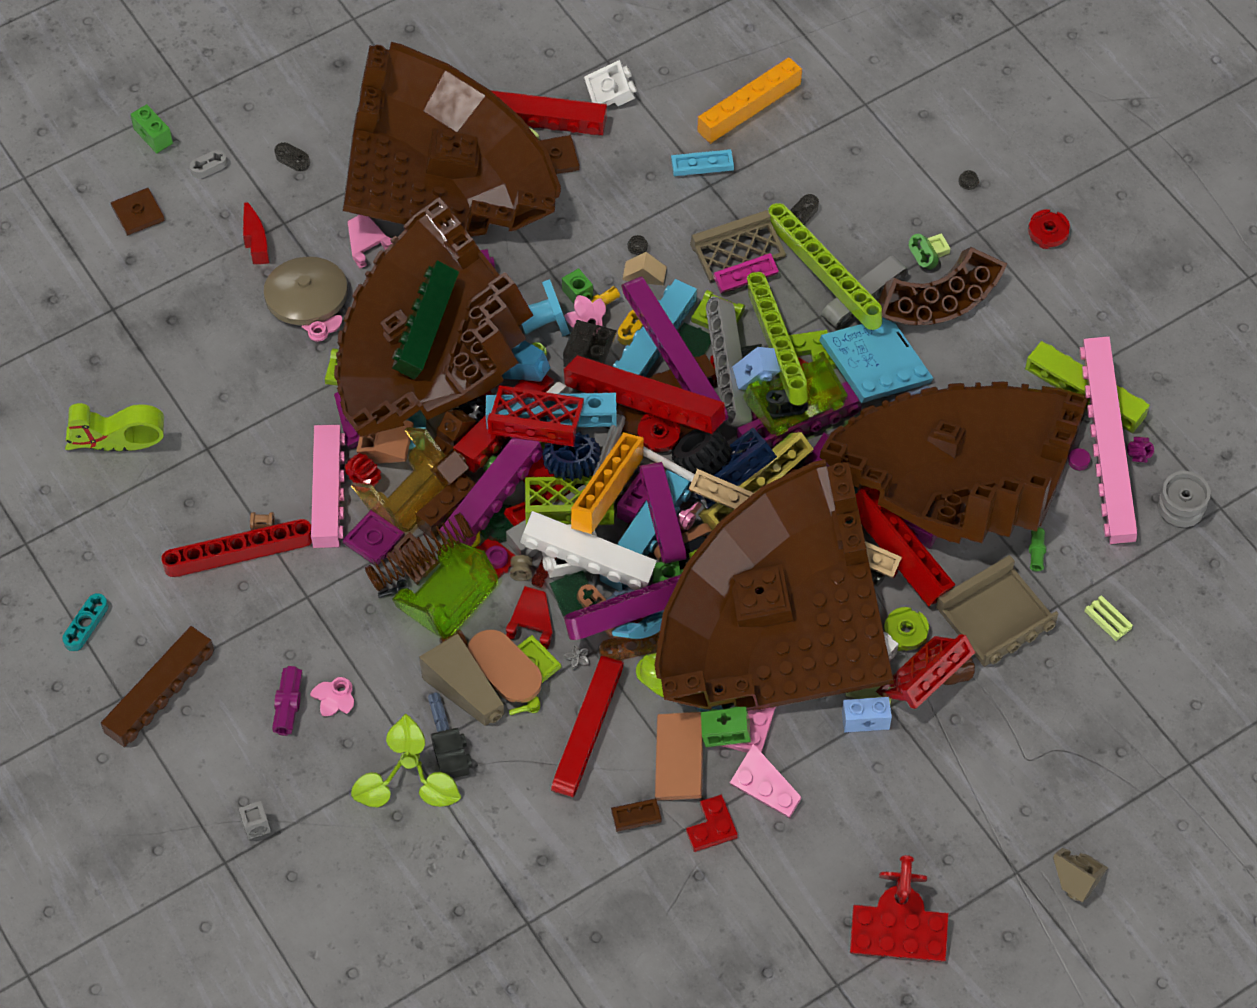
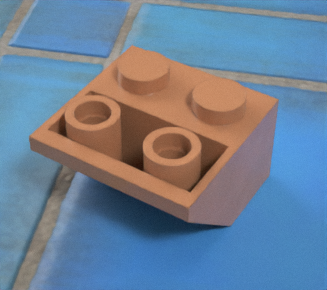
(387, 445)

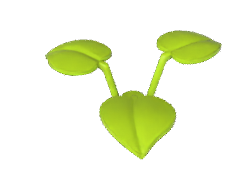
(409, 740)

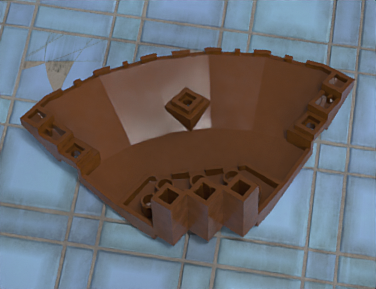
(469, 346)
(963, 455)

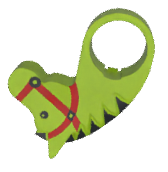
(114, 433)

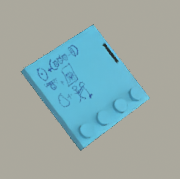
(876, 360)

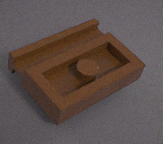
(416, 575)

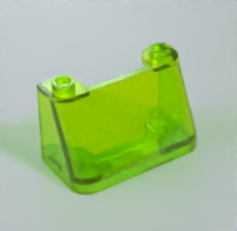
(823, 392)
(451, 591)

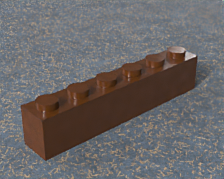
(157, 686)

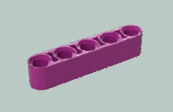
(662, 512)

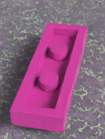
(737, 275)

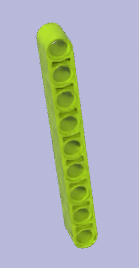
(826, 266)
(777, 338)

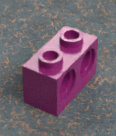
(631, 501)

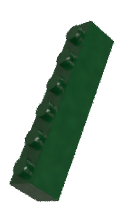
(425, 319)

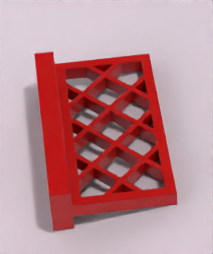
(533, 428)
(934, 669)

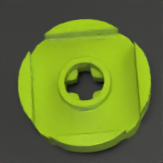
(905, 616)

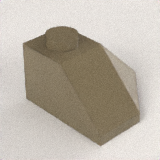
(1078, 873)

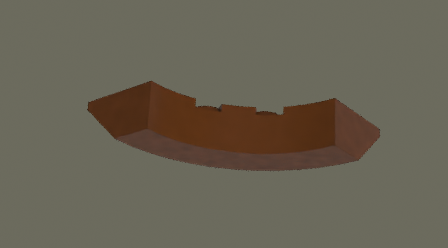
(945, 298)

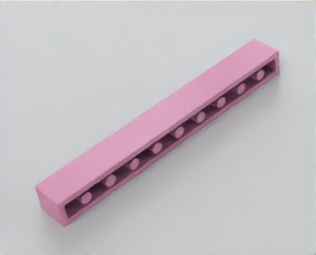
(1109, 439)

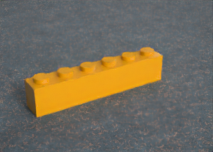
(749, 100)
(607, 483)

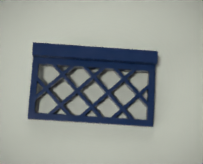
(743, 464)

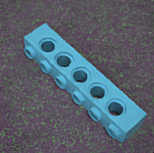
(597, 411)

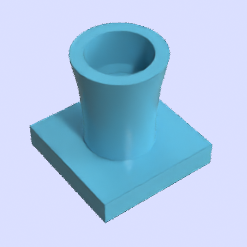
(546, 312)

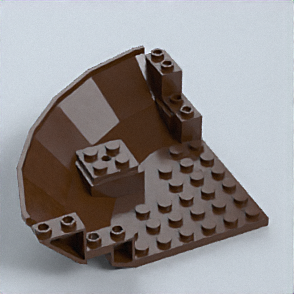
(442, 135)
(810, 628)

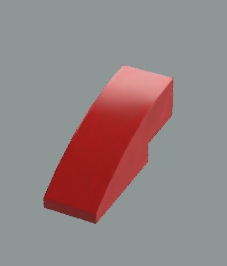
(255, 236)

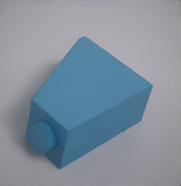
(531, 363)

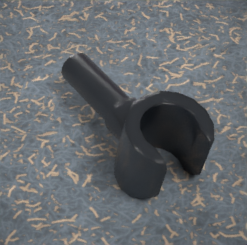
(401, 583)

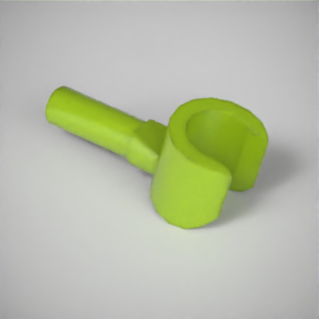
(532, 707)

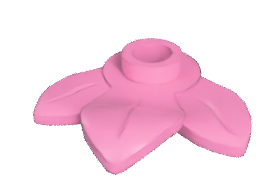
(586, 311)
(325, 327)
(687, 517)
(331, 698)

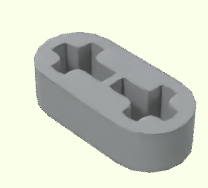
(208, 164)

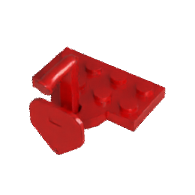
(898, 927)

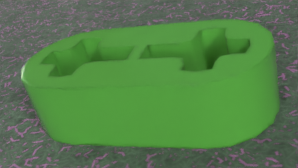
(927, 249)

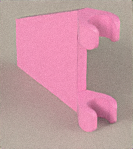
(363, 236)

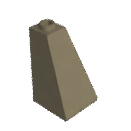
(459, 678)

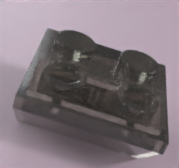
(589, 342)

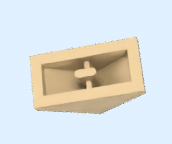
(647, 267)

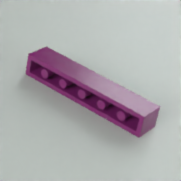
(495, 486)

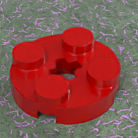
(1048, 238)
(654, 442)

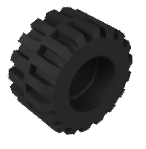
(702, 451)

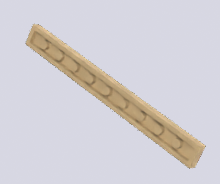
(732, 496)

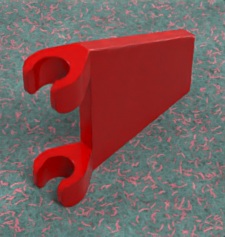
(533, 614)

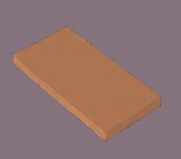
(679, 756)

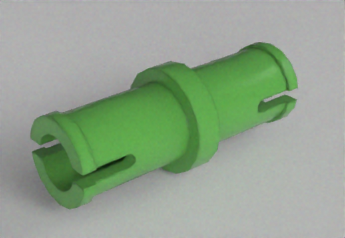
(1037, 550)

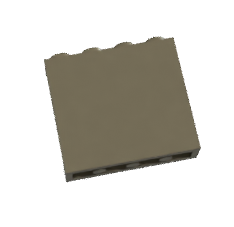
(996, 612)

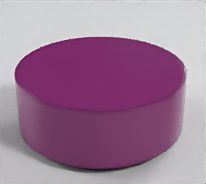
(1079, 459)
(497, 556)

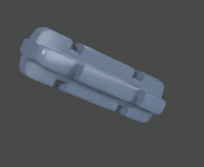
(438, 712)

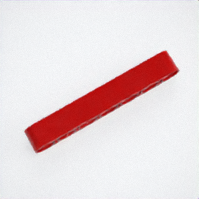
(229, 555)
(587, 726)

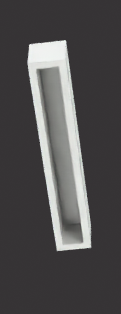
(587, 551)

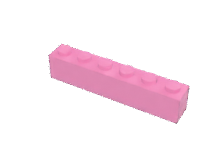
(327, 486)

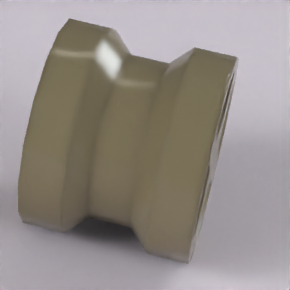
(521, 568)

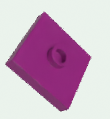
(373, 537)

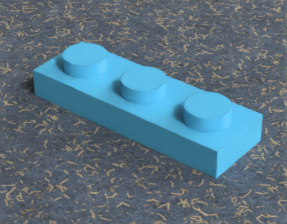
(702, 162)

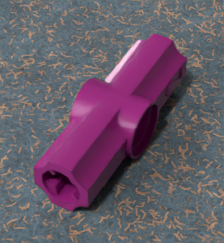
(287, 700)

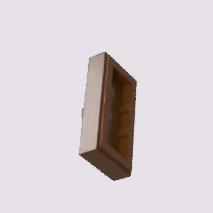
(636, 815)

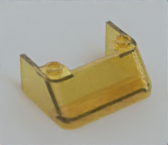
(414, 491)

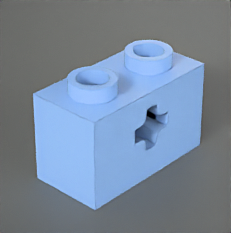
(756, 366)
(866, 714)

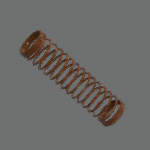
(374, 577)

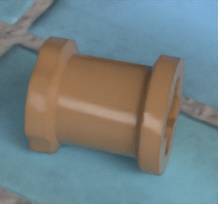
(261, 520)

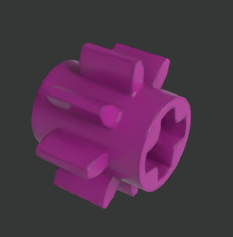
(1140, 449)

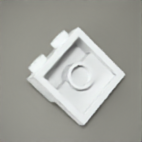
(611, 85)

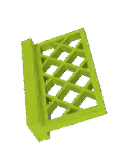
(557, 512)

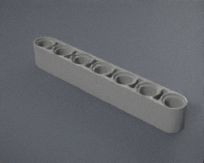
(726, 354)

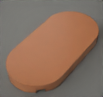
(505, 666)

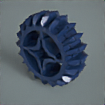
(572, 461)

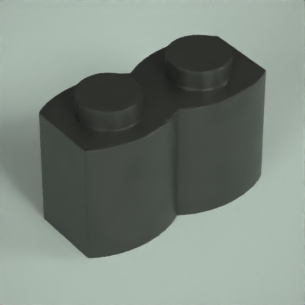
(450, 752)

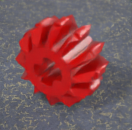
(362, 470)

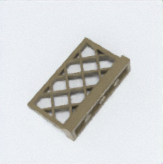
(728, 233)

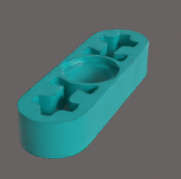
(85, 612)

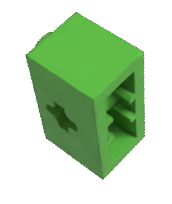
(151, 128)
(725, 726)

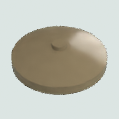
(305, 290)

